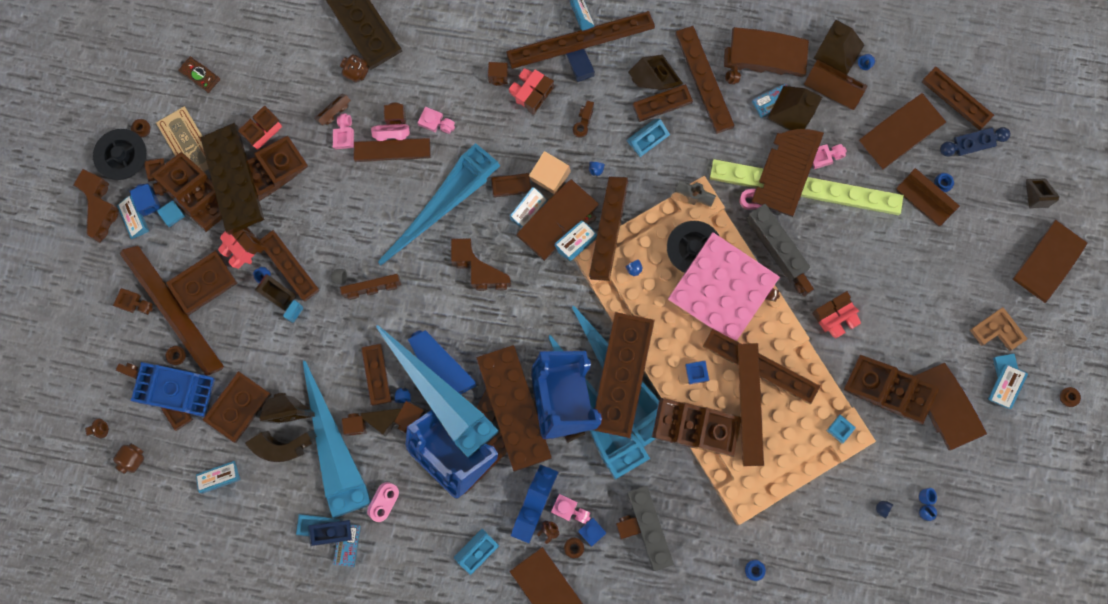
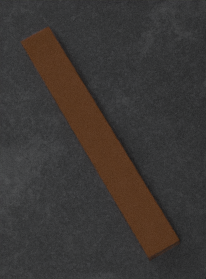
(580, 40)
(171, 310)

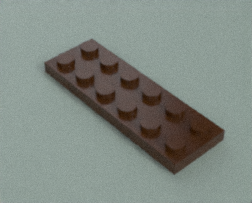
(623, 373)
(513, 408)

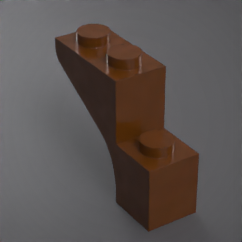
(100, 213)
(482, 274)

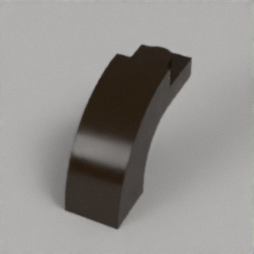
(272, 450)

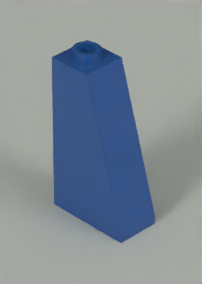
(440, 362)

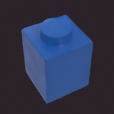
(145, 199)

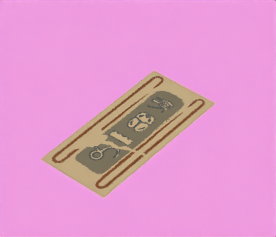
(183, 136)

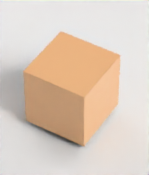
(550, 173)

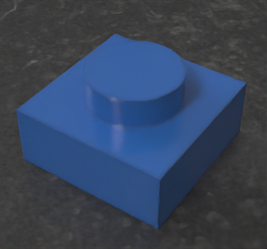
(697, 372)
(592, 532)

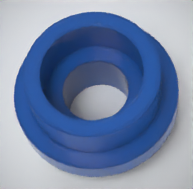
(947, 178)
(761, 570)

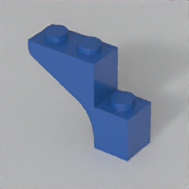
(534, 503)

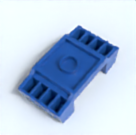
(173, 389)

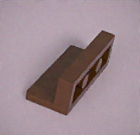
(835, 85)
(927, 197)

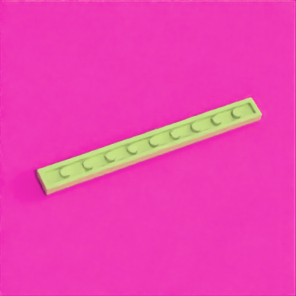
(813, 189)

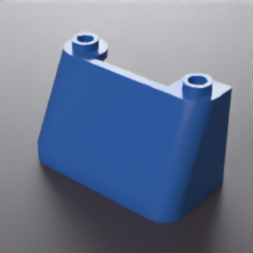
(563, 394)
(442, 459)

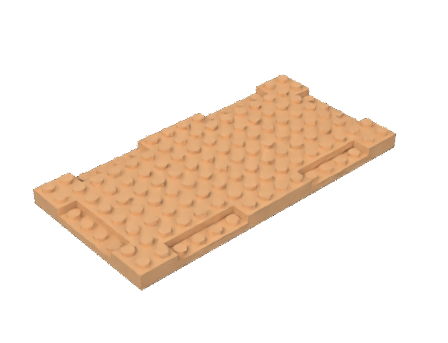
(793, 431)

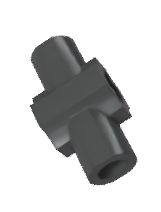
(702, 197)

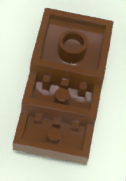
(768, 51)
(902, 131)
(275, 166)
(190, 190)
(567, 208)
(1050, 261)
(891, 389)
(951, 409)
(696, 427)

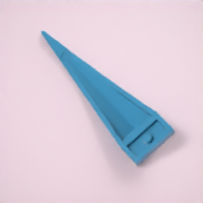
(462, 181)
(647, 402)
(460, 419)
(617, 452)
(340, 475)

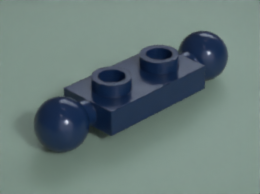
(975, 141)

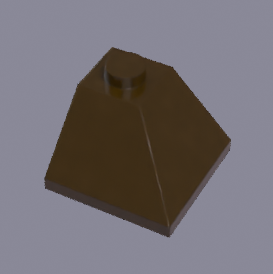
(840, 47)
(654, 73)
(794, 107)
(284, 409)

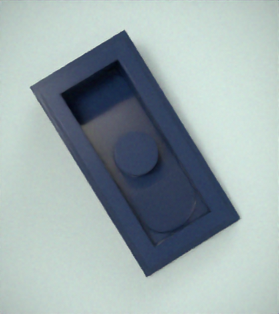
(580, 65)
(329, 533)

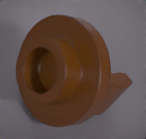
(99, 429)
(550, 530)

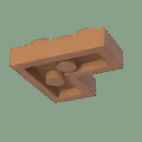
(999, 325)

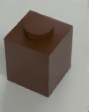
(408, 415)

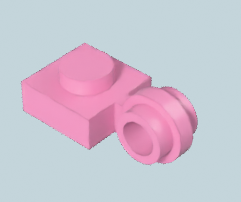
(432, 119)
(344, 136)
(824, 156)
(565, 508)

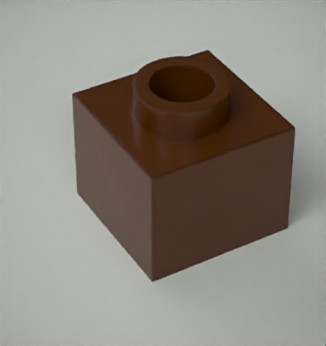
(498, 73)
(394, 113)
(353, 425)
(627, 527)

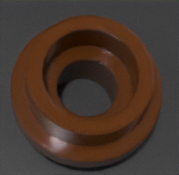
(144, 131)
(170, 355)
(1065, 399)
(579, 543)

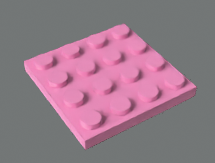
(723, 287)

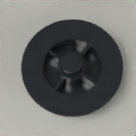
(119, 154)
(686, 242)

